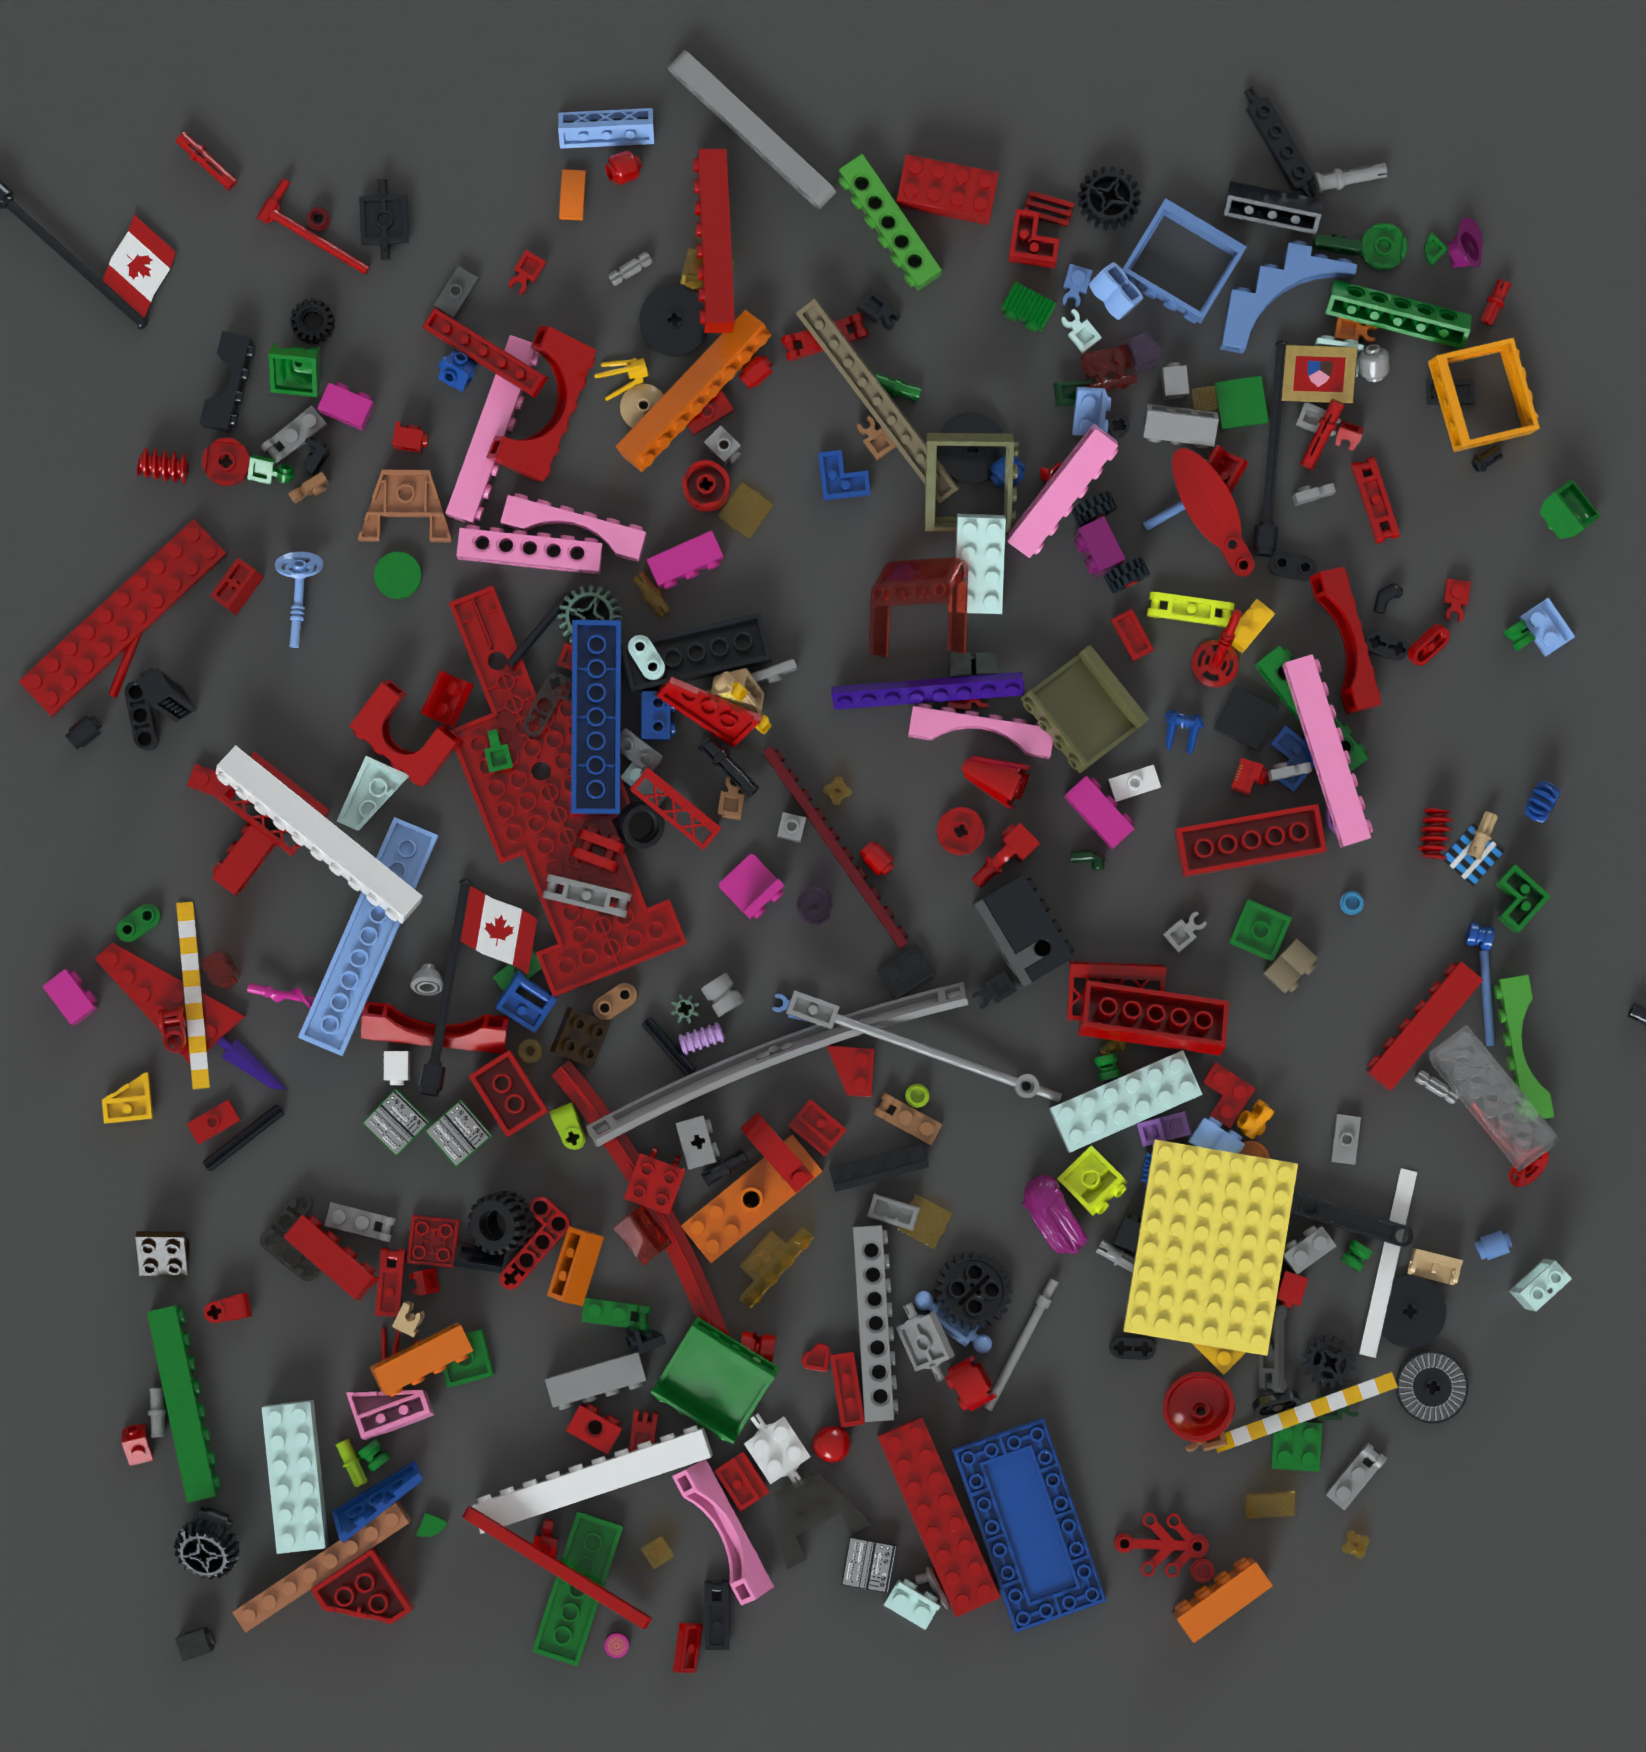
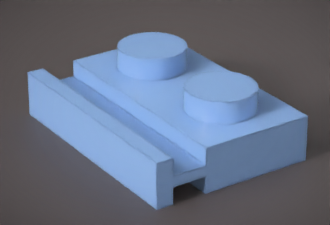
(1547, 627)

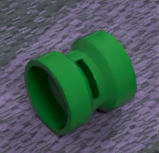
(1519, 635)
(1108, 1072)
(1359, 1251)
(372, 1449)

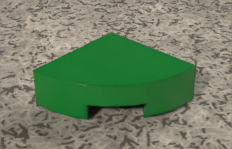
(1434, 249)
(431, 1525)

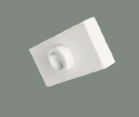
(1134, 783)

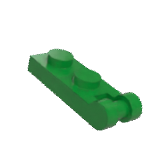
(615, 1313)

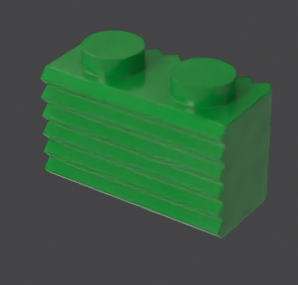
(1028, 307)

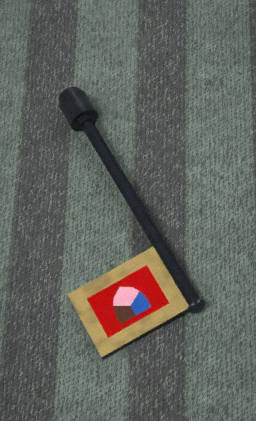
(1300, 376)

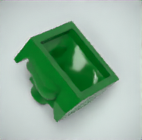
(295, 370)
(1568, 511)

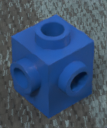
(457, 370)

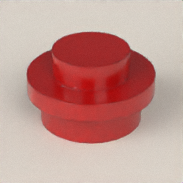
(1202, 1570)

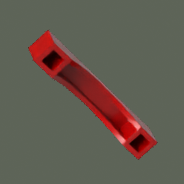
(1334, 593)
(386, 1023)

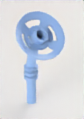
(299, 572)

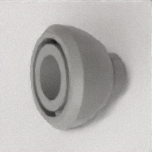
(427, 980)

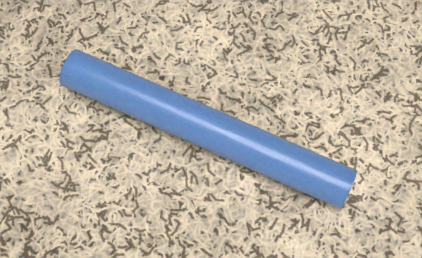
(1164, 515)

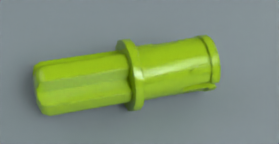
(351, 1463)

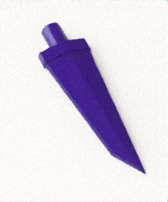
(246, 1061)

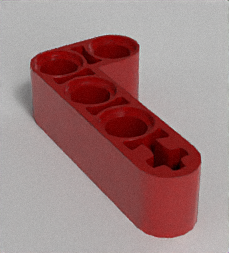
(531, 1247)

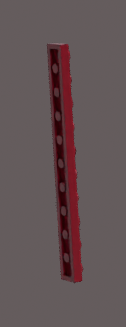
(830, 838)

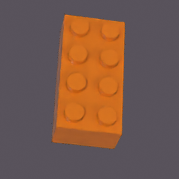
(1222, 1598)

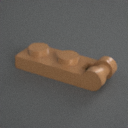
(908, 1119)

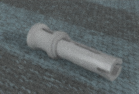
(1339, 178)

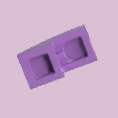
(1164, 1128)

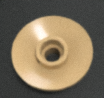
(633, 397)

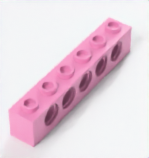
(589, 563)

